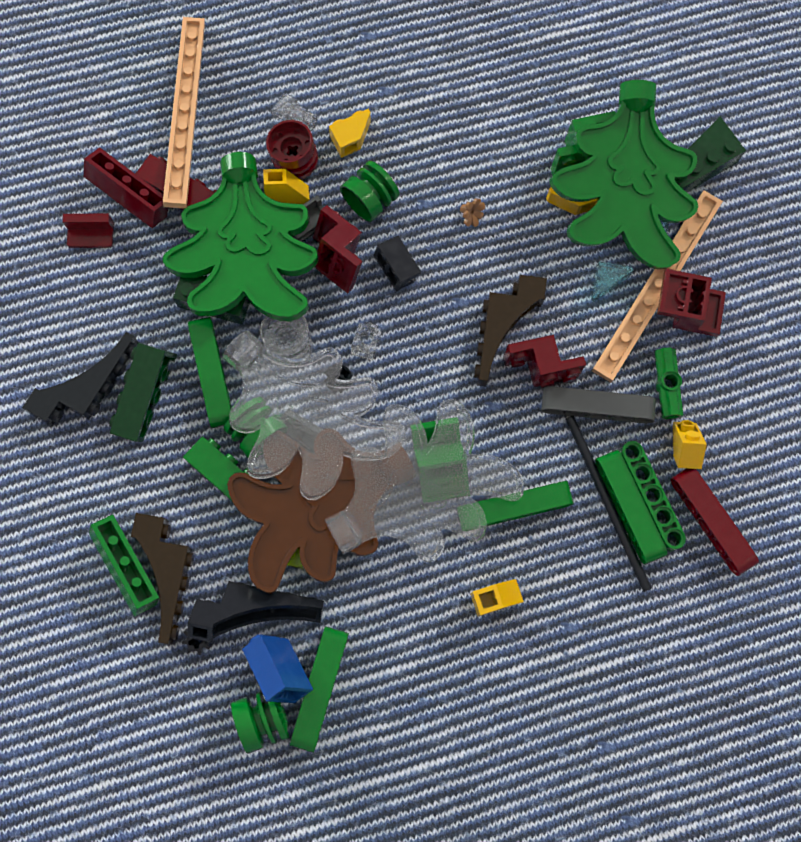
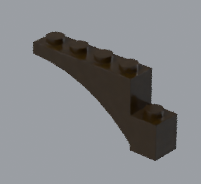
(501, 316)
(170, 568)

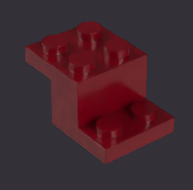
(337, 249)
(691, 302)
(543, 361)

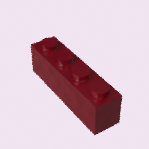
(154, 172)
(125, 187)

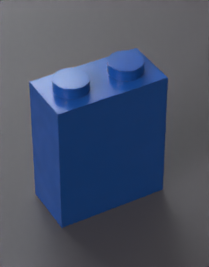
(277, 669)

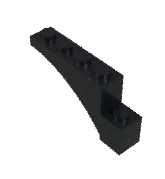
(85, 391)
(248, 605)

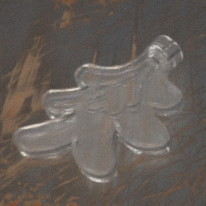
(301, 409)
(422, 484)

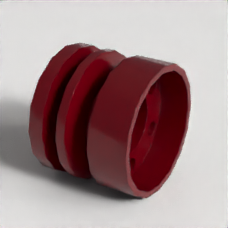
(292, 148)

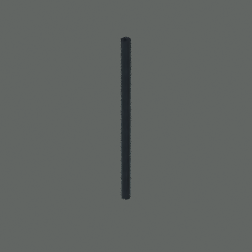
(608, 503)

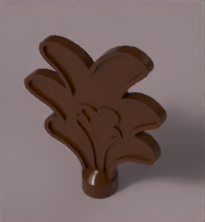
(292, 524)

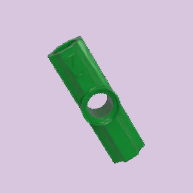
(669, 397)

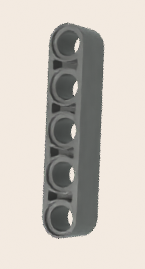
(598, 404)

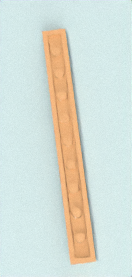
(184, 113)
(648, 298)

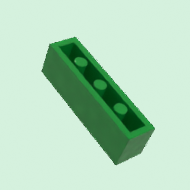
(212, 464)
(123, 565)

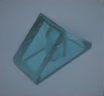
(607, 277)

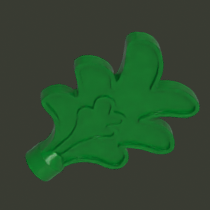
(633, 179)
(244, 247)

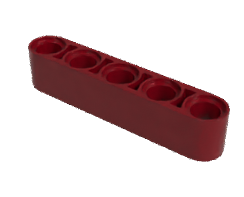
(714, 521)

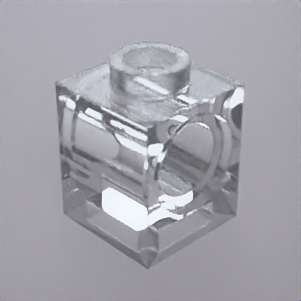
(364, 350)

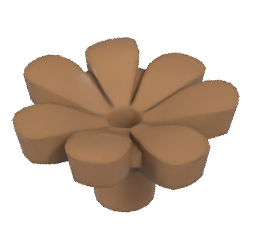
(472, 211)

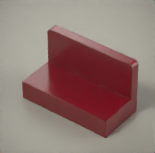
(89, 230)

